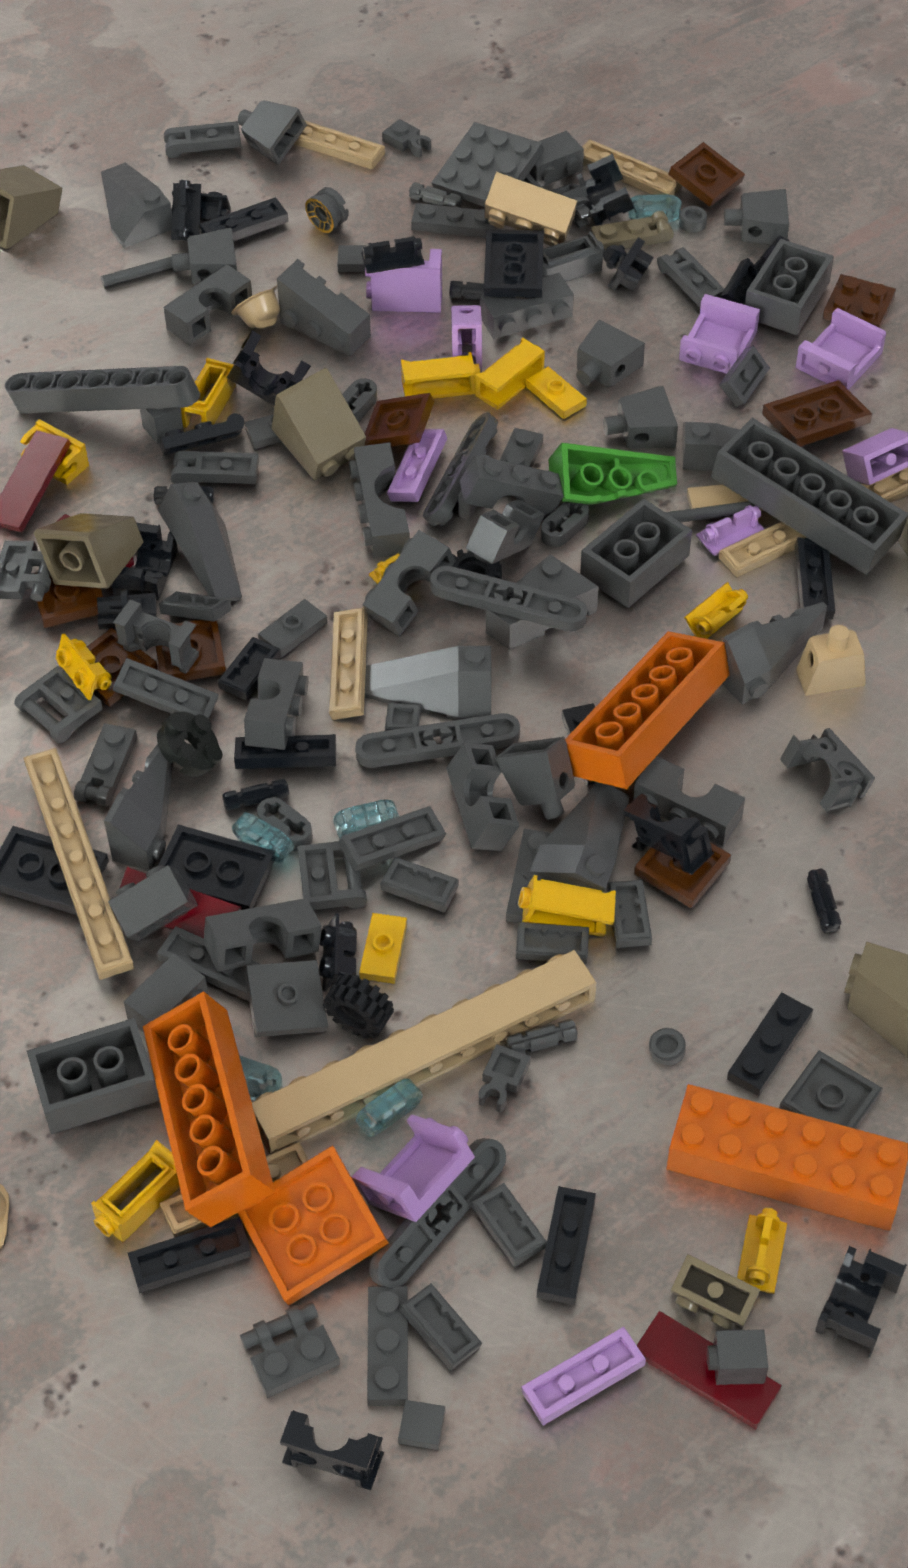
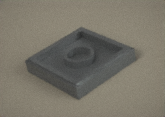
(831, 1093)

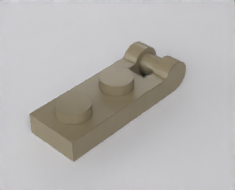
(625, 233)

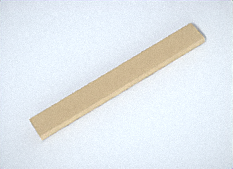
(781, 538)
(78, 864)

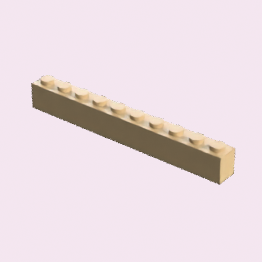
(423, 1051)

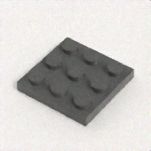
(481, 155)

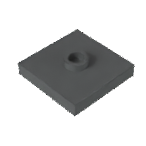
(286, 998)

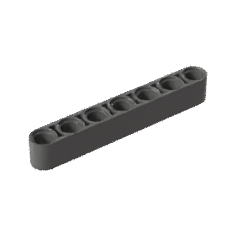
(103, 389)

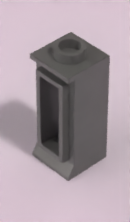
(574, 257)

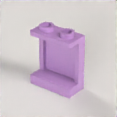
(408, 288)
(719, 334)
(842, 350)
(418, 1171)

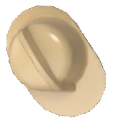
(259, 309)

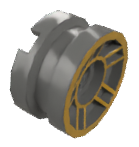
(326, 210)

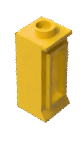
(509, 374)
(440, 376)
(210, 409)
(567, 905)
(125, 1222)

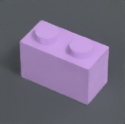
(877, 456)

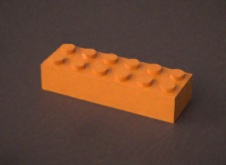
(647, 709)
(207, 1110)
(788, 1157)

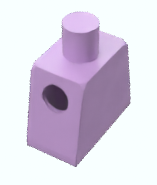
(467, 329)

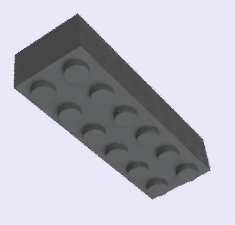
(809, 495)

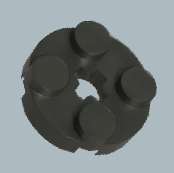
(203, 749)

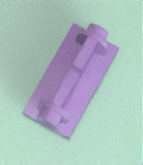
(731, 530)

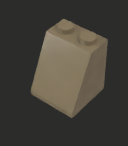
(25, 203)
(317, 424)
(88, 548)
(881, 993)

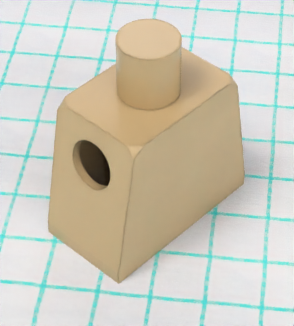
(832, 662)

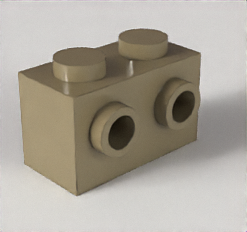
(715, 1292)

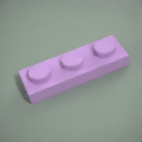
(417, 467)
(583, 1375)

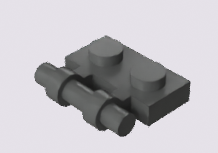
(15, 571)
(295, 1359)

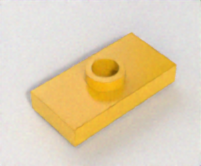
(556, 392)
(383, 948)

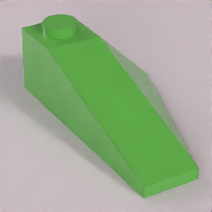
(606, 474)

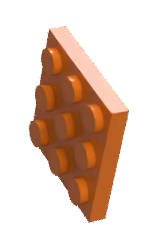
(312, 1226)

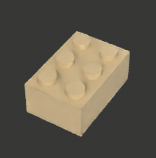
(529, 208)

